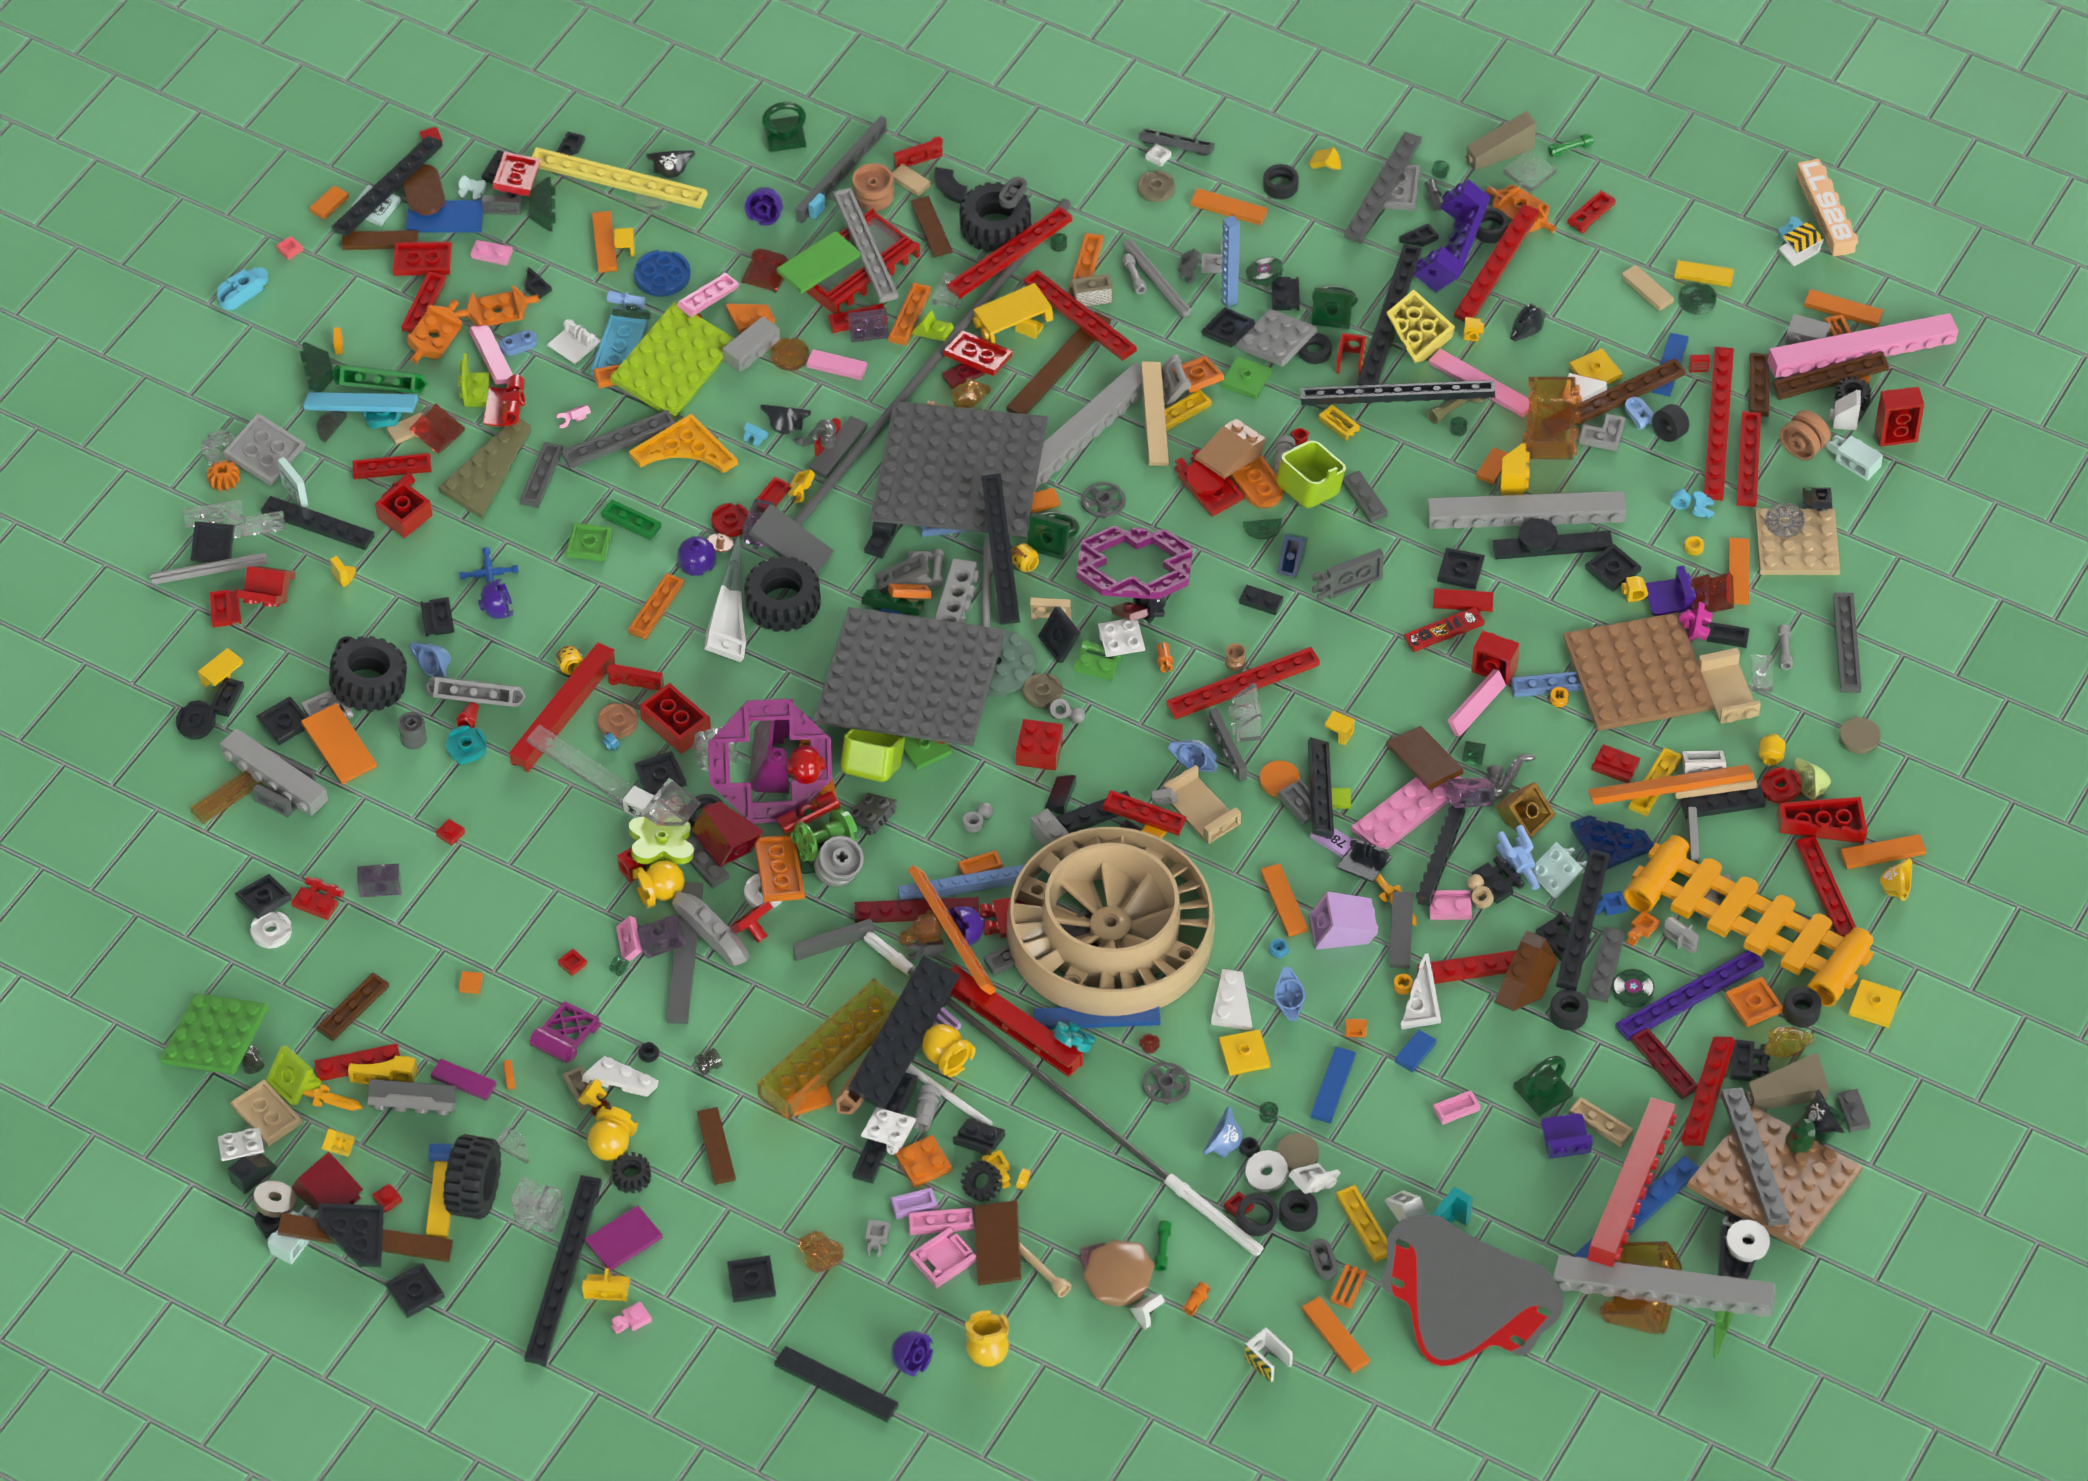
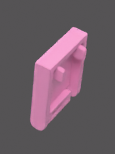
(945, 1255)

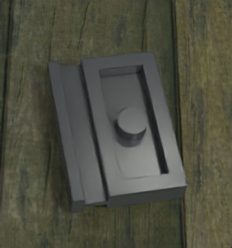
(1297, 800)

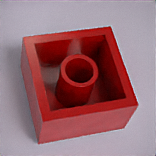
(403, 509)
(1495, 653)
(1039, 744)

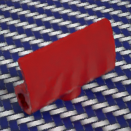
(505, 404)
(825, 802)

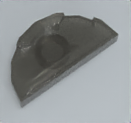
(329, 423)

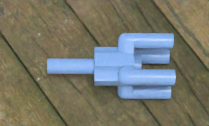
(1520, 855)

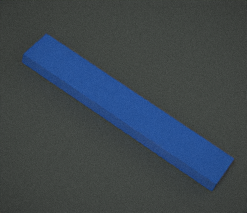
(1051, 1016)

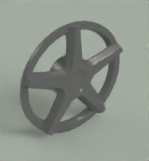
(1103, 499)
(1166, 1083)

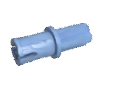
(624, 299)

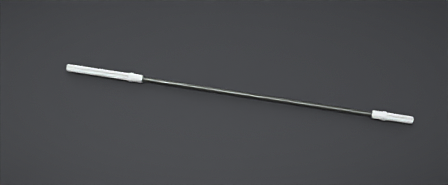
(1181, 1188)

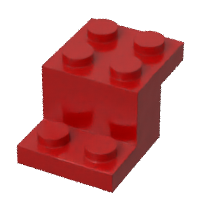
(266, 586)

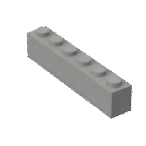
(273, 772)

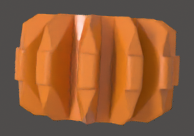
(223, 475)

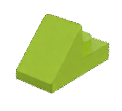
(932, 328)

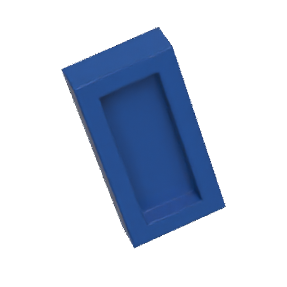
(1415, 1051)

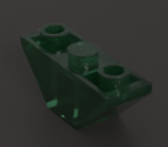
(541, 204)
(317, 367)

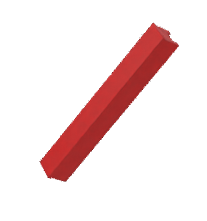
(565, 703)
(1016, 1024)

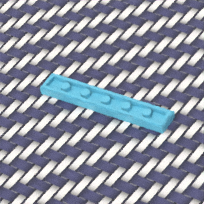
(360, 402)

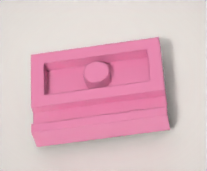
(1451, 905)

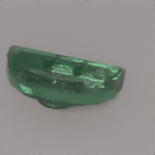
(631, 311)
(1263, 528)

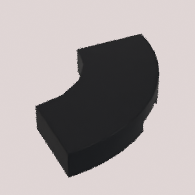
(948, 185)

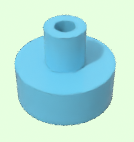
(1680, 499)

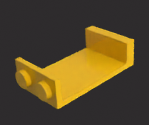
(1011, 310)

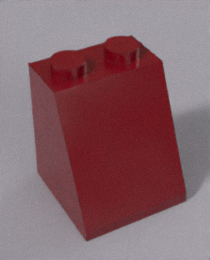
(725, 833)
(327, 1184)

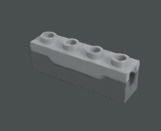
(412, 1095)

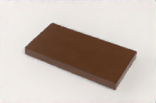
(1424, 757)
(997, 1243)

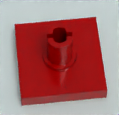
(750, 921)

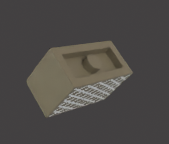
(1093, 290)

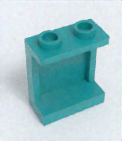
(1455, 1206)

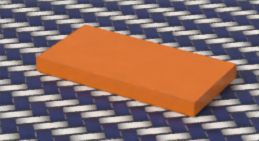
(338, 743)
(779, 869)

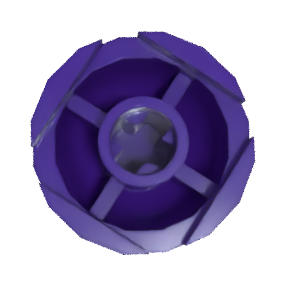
(764, 206)
(696, 556)
(495, 600)
(968, 922)
(911, 1352)

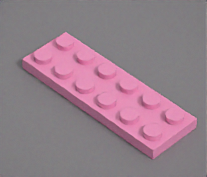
(1400, 813)

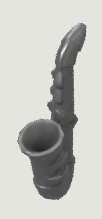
(825, 429)
(1503, 782)

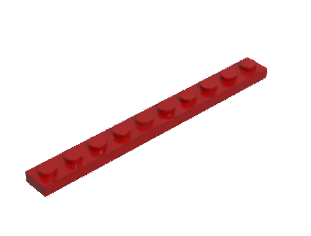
(1718, 423)

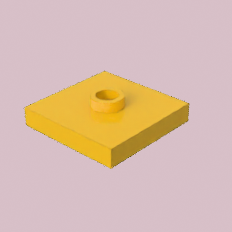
(1596, 366)
(1875, 1003)
(1244, 1052)

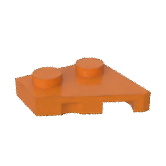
(747, 314)

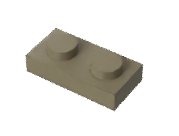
(574, 1082)

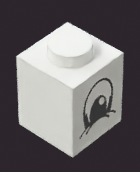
(636, 801)

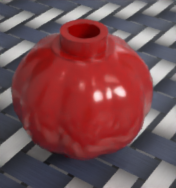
(806, 765)

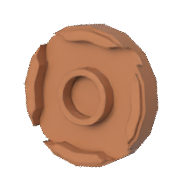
(618, 719)

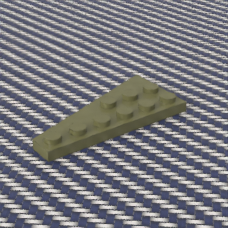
(486, 470)

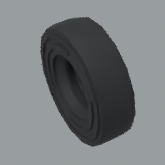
(1318, 357)

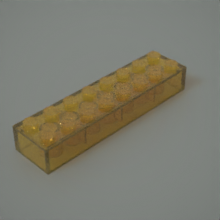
(827, 1050)

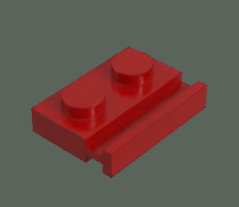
(225, 608)
(1615, 764)

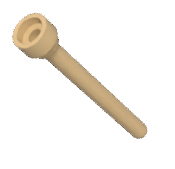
(1059, 1285)

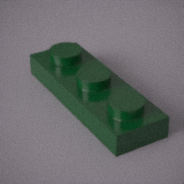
(883, 600)

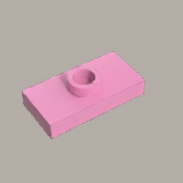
(1456, 1107)

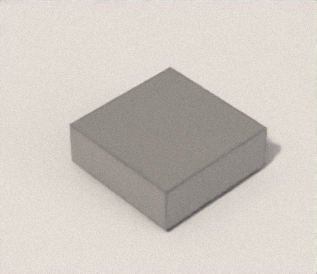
(1165, 796)

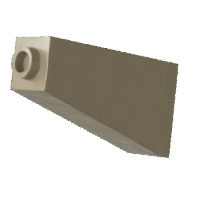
(1503, 142)
(1789, 1085)

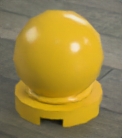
(659, 882)
(947, 1049)
(611, 1133)
(987, 1338)

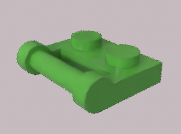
(1094, 664)

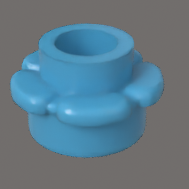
(610, 741)
(1278, 944)

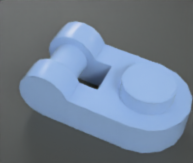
(1634, 408)

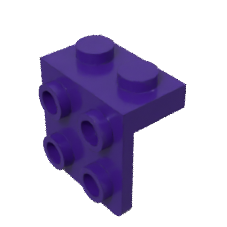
(1671, 595)
(1566, 1136)

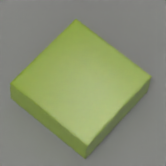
(1341, 798)

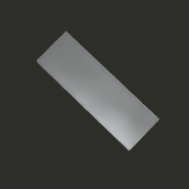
(1692, 830)

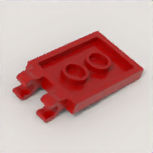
(1212, 503)
(999, 911)

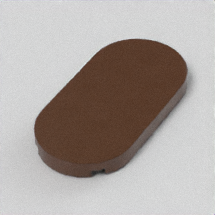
(424, 191)

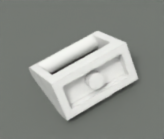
(1704, 761)

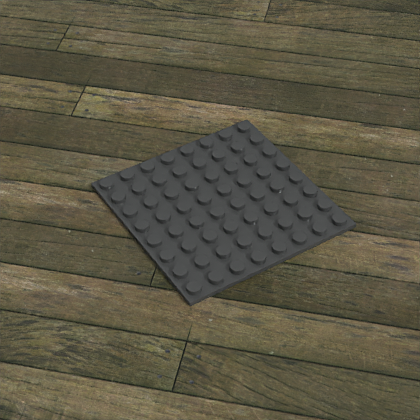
(938, 460)
(909, 676)

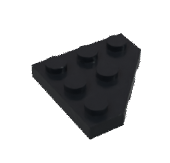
(354, 1230)

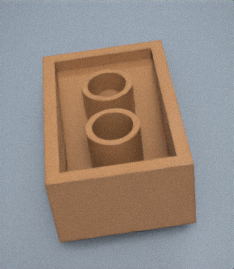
(1231, 448)

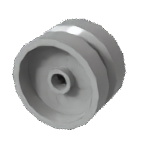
(838, 861)

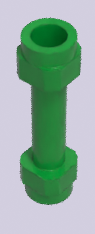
(1585, 140)
(1164, 1232)

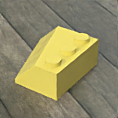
(1420, 326)

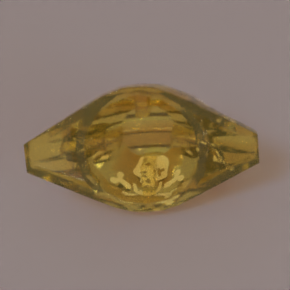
(1787, 1041)

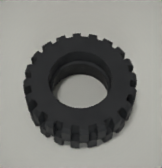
(991, 234)
(786, 613)
(367, 692)
(472, 1176)

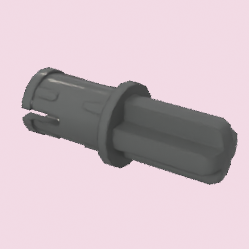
(1434, 194)

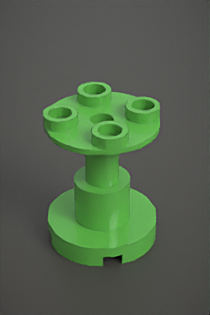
(839, 824)

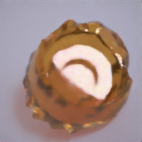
(969, 393)

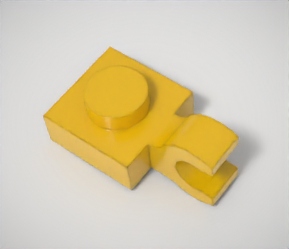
(801, 482)
(1000, 1162)

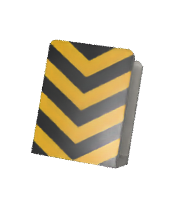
(1801, 244)
(1269, 1340)

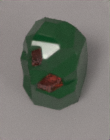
(1801, 1136)

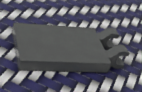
(1349, 575)

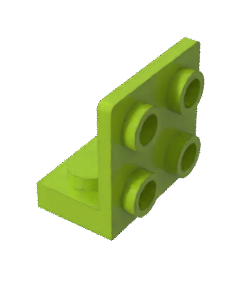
(474, 385)

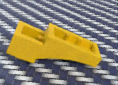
(399, 1069)

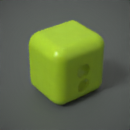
(1310, 474)
(872, 754)

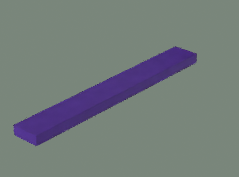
(1690, 994)

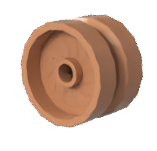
(873, 186)
(1805, 435)

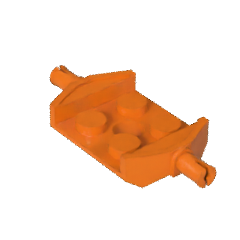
(1509, 197)
(511, 303)
(439, 321)

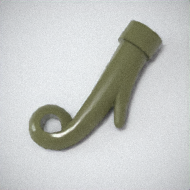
(1438, 413)

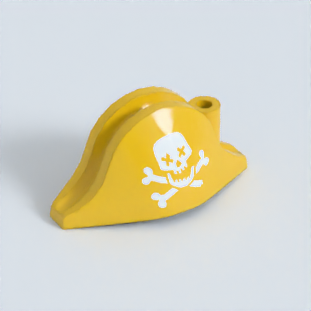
(1897, 880)

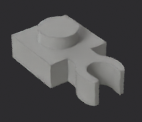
(876, 1234)

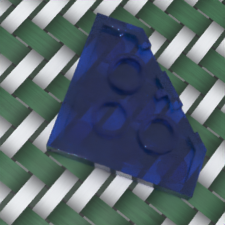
(1611, 838)

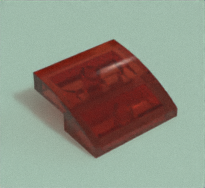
(437, 429)
(1714, 592)

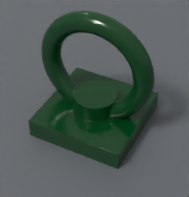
(784, 132)
(1333, 306)
(1050, 533)
(1544, 1086)

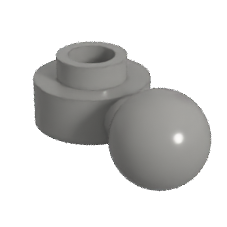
(1076, 714)
(973, 821)

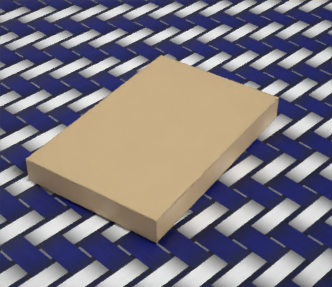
(266, 1109)

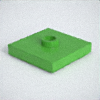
(1246, 377)
(589, 542)
(925, 752)

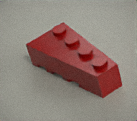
(1826, 819)

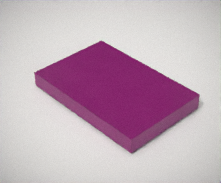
(623, 1238)

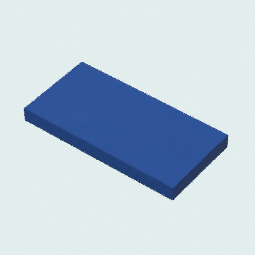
(454, 217)

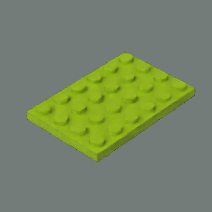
(672, 361)

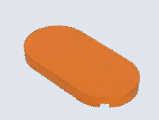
(1258, 483)

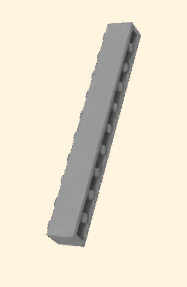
(1089, 422)
(1517, 509)
(1666, 1286)

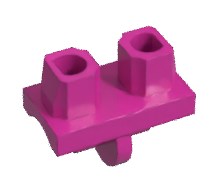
(1693, 621)

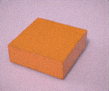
(471, 982)
(1356, 1028)
(509, 1075)

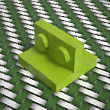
(291, 1076)

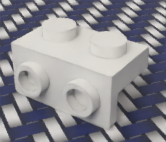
(1313, 1178)

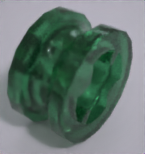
(1444, 166)
(1055, 243)
(1458, 430)
(619, 965)
(1274, 1112)

